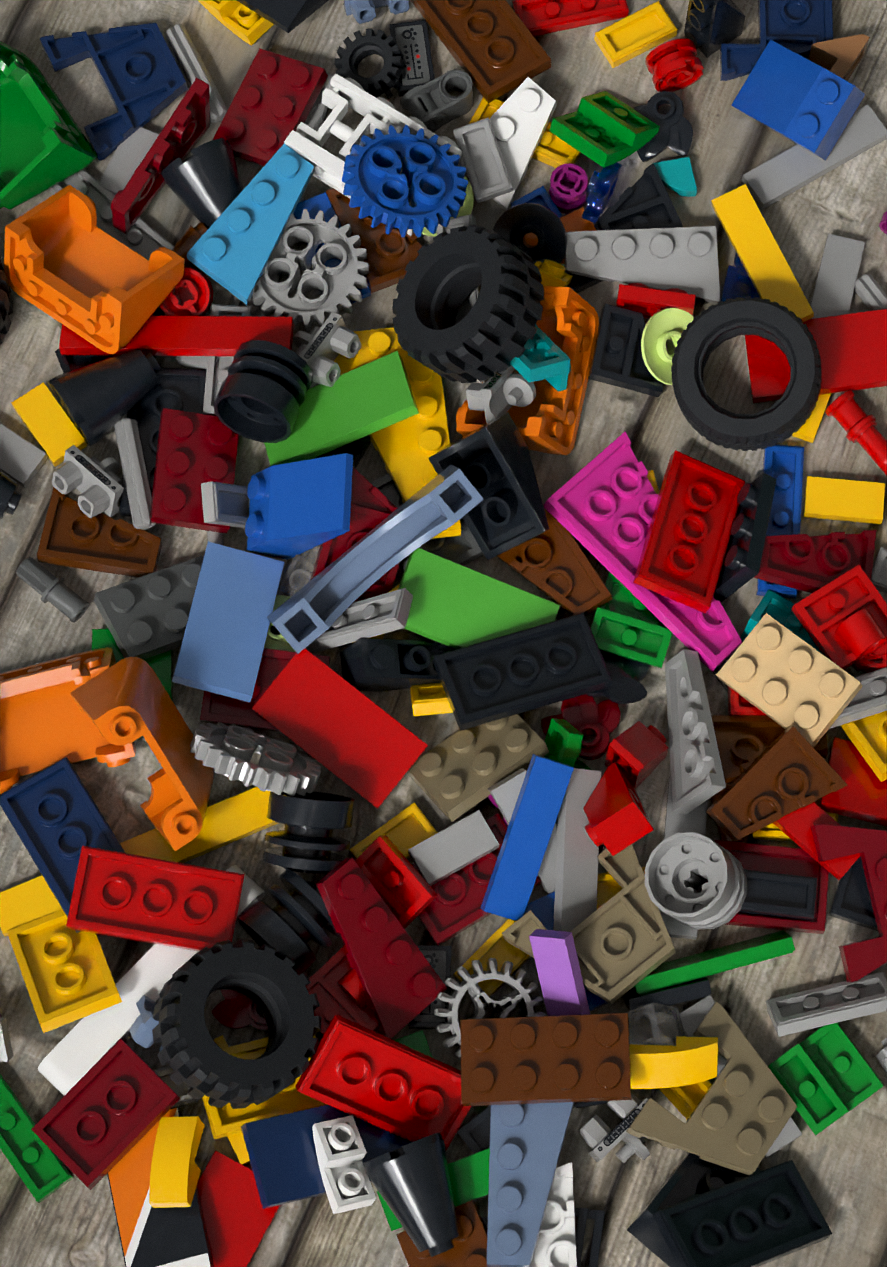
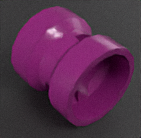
(565, 195)

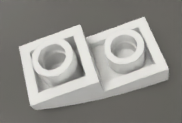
(341, 1165)

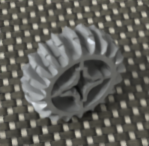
(470, 984)

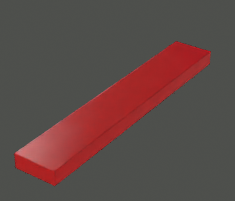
(191, 335)

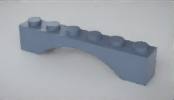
(349, 576)

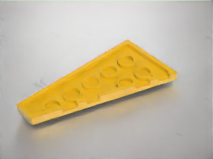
(415, 439)

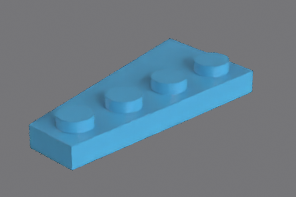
(246, 233)

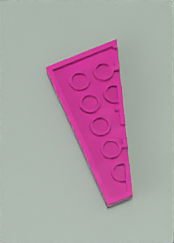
(610, 514)

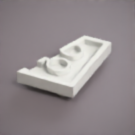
(518, 131)
(557, 1234)

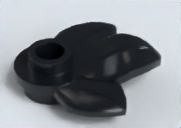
(674, 129)
(626, 679)

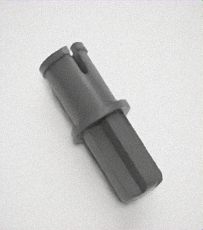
(52, 589)

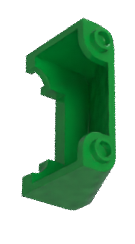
(36, 132)

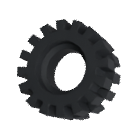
(369, 45)

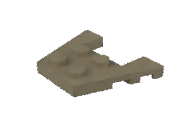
(618, 940)
(737, 1113)

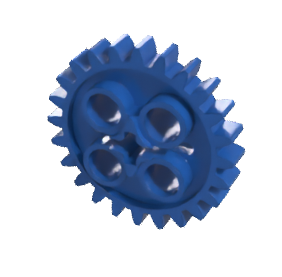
(383, 193)

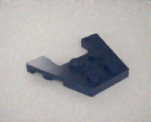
(786, 22)
(134, 70)

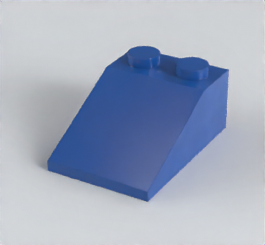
(798, 99)
(299, 505)

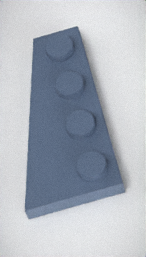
(521, 1175)

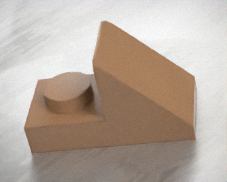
(840, 55)

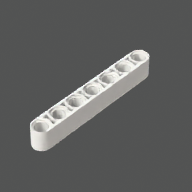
(103, 1029)

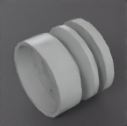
(677, 870)

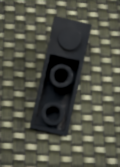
(713, 24)
(390, 663)

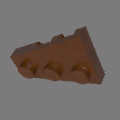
(95, 542)
(775, 784)

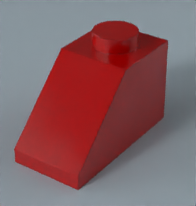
(637, 752)
(616, 812)

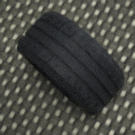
(725, 322)

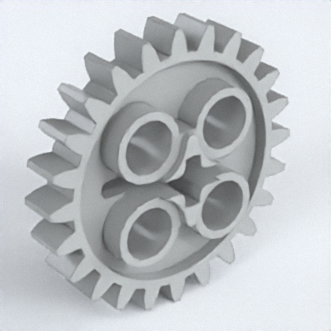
(337, 283)
(231, 750)

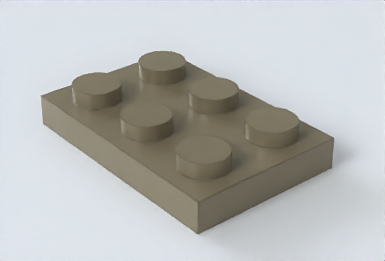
(473, 760)

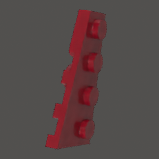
(176, 140)
(388, 963)

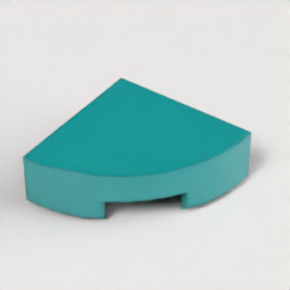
(678, 176)

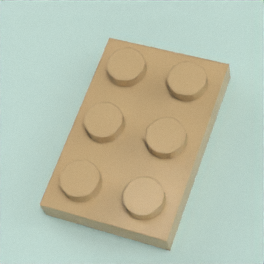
(789, 680)

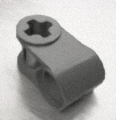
(434, 104)

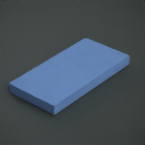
(228, 622)

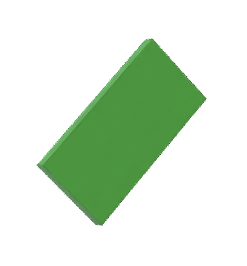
(347, 411)
(465, 605)

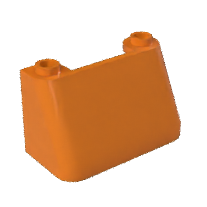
(84, 274)
(553, 416)
(133, 703)
(44, 722)

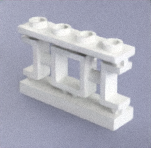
(377, 114)

